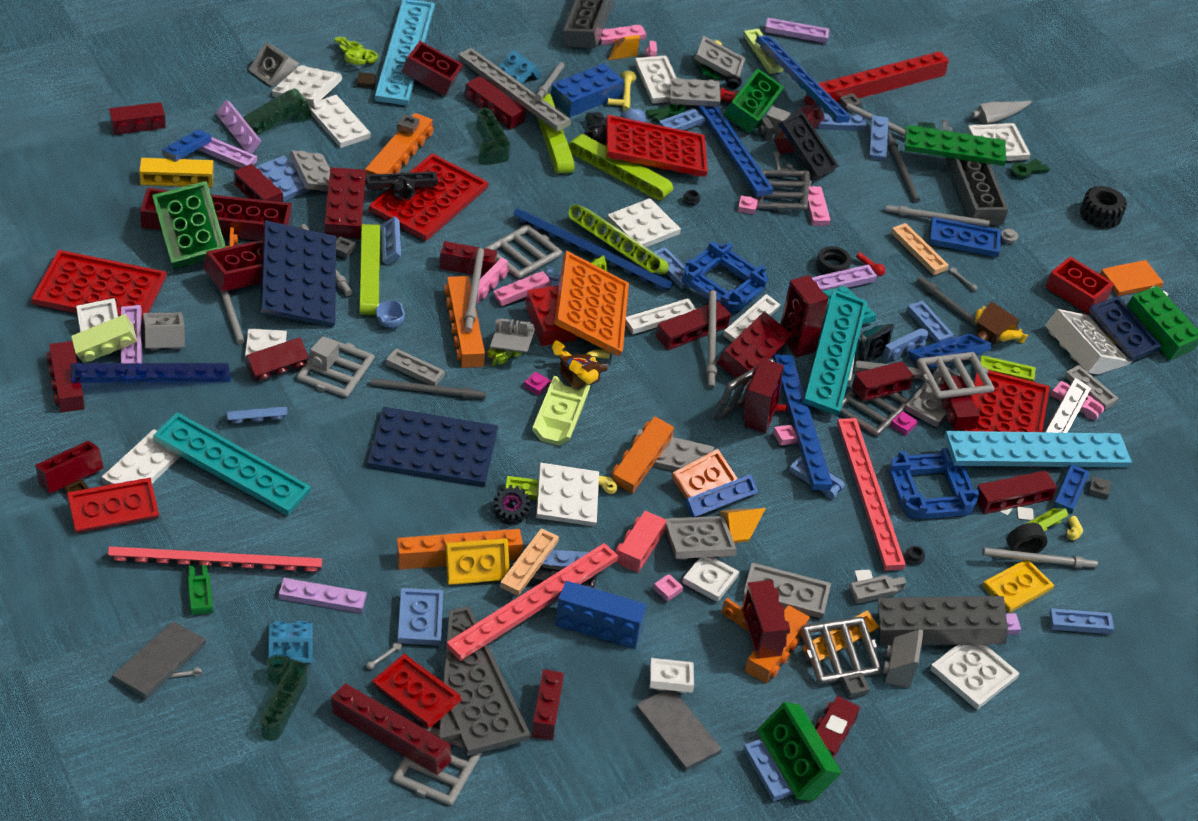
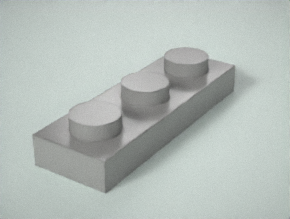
(415, 367)
(1097, 391)

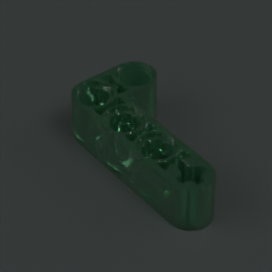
(278, 110)
(496, 145)
(291, 680)

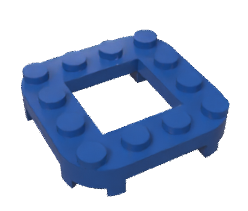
(733, 300)
(914, 504)

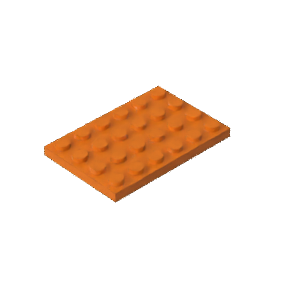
(592, 303)

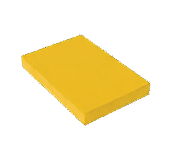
(477, 561)
(1018, 585)

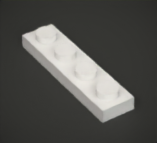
(651, 318)
(743, 322)
(1068, 407)

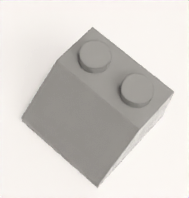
(272, 65)
(163, 330)
(903, 659)

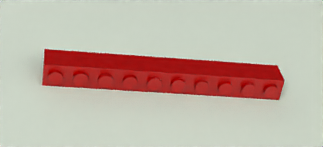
(886, 77)

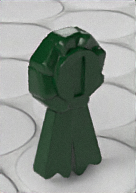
(706, 72)
(663, 113)
(1024, 171)

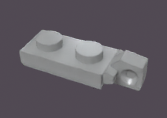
(876, 588)

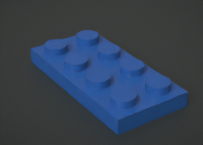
(965, 237)
(955, 345)

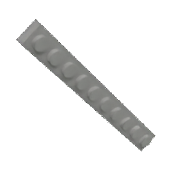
(514, 89)

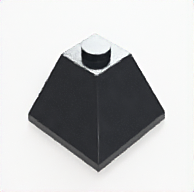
(874, 342)

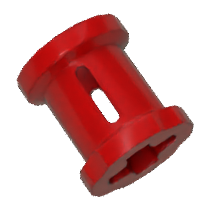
(727, 96)

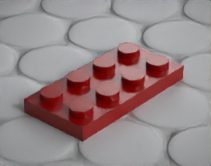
(113, 505)
(416, 690)

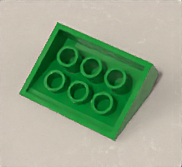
(188, 223)

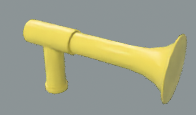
(628, 77)

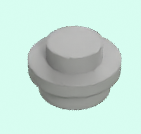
(1009, 236)

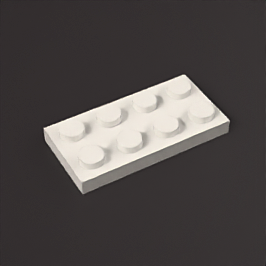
(656, 77)
(339, 121)
(141, 462)

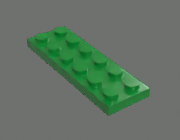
(955, 145)

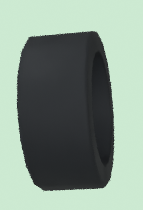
(832, 253)
(1024, 532)

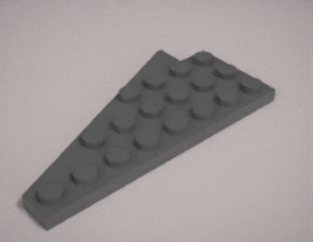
(487, 713)

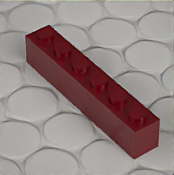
(391, 729)

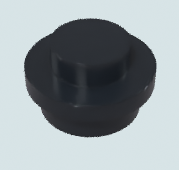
(733, 81)
(691, 197)
(915, 555)

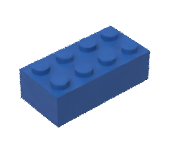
(586, 90)
(600, 614)

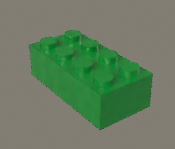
(753, 101)
(1164, 322)
(799, 751)

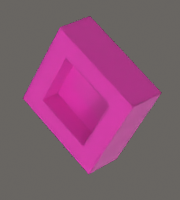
(537, 383)
(903, 423)

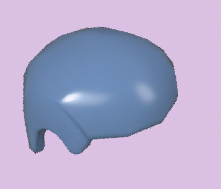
(634, 114)
(390, 314)

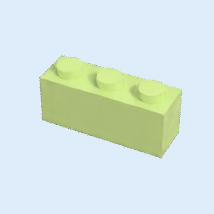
(104, 338)

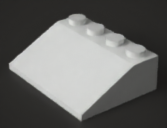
(1086, 342)

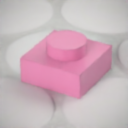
(651, 51)
(747, 205)
(785, 435)
(668, 587)

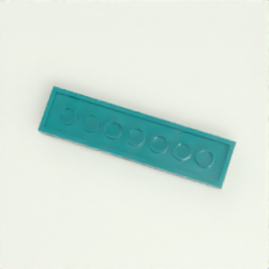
(835, 352)
(232, 463)

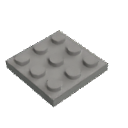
(700, 537)

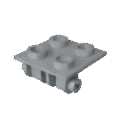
(512, 336)

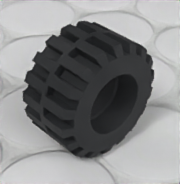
(1103, 207)

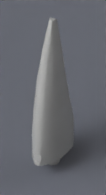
(996, 111)

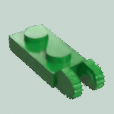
(200, 591)

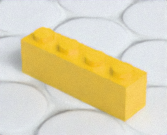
(175, 173)

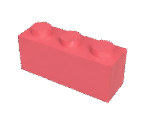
(640, 541)

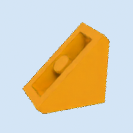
(625, 47)
(742, 522)

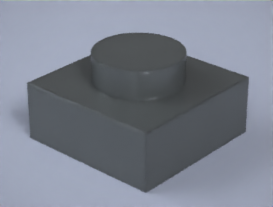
(852, 99)
(408, 124)
(766, 129)
(344, 247)
(1099, 488)
(855, 685)

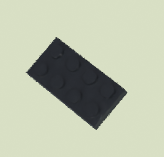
(808, 145)

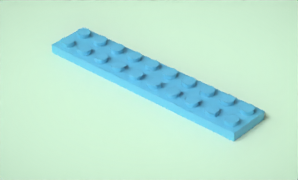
(410, 28)
(1037, 449)

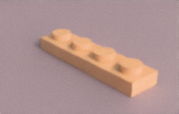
(919, 249)
(529, 562)

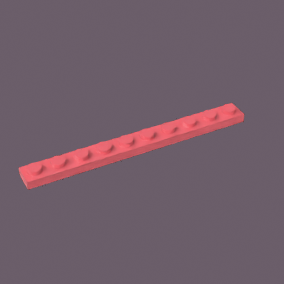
(871, 495)
(207, 558)
(530, 602)

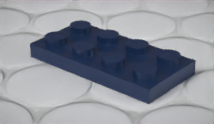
(1125, 328)

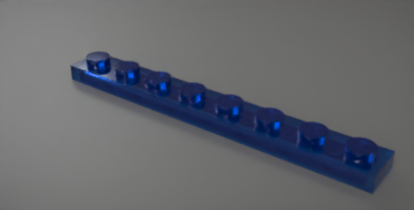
(149, 372)

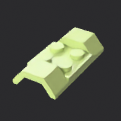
(559, 412)

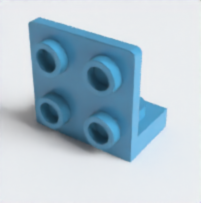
(519, 67)
(292, 640)

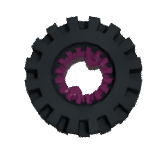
(503, 498)

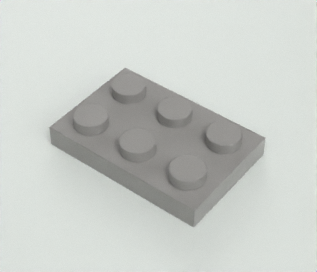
(719, 57)
(694, 92)
(311, 169)

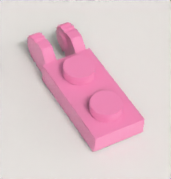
(1090, 407)

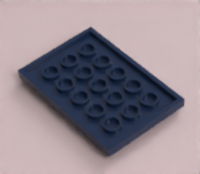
(298, 274)
(433, 447)

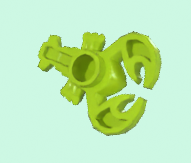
(355, 51)

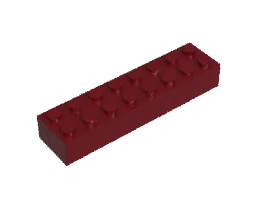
(232, 212)

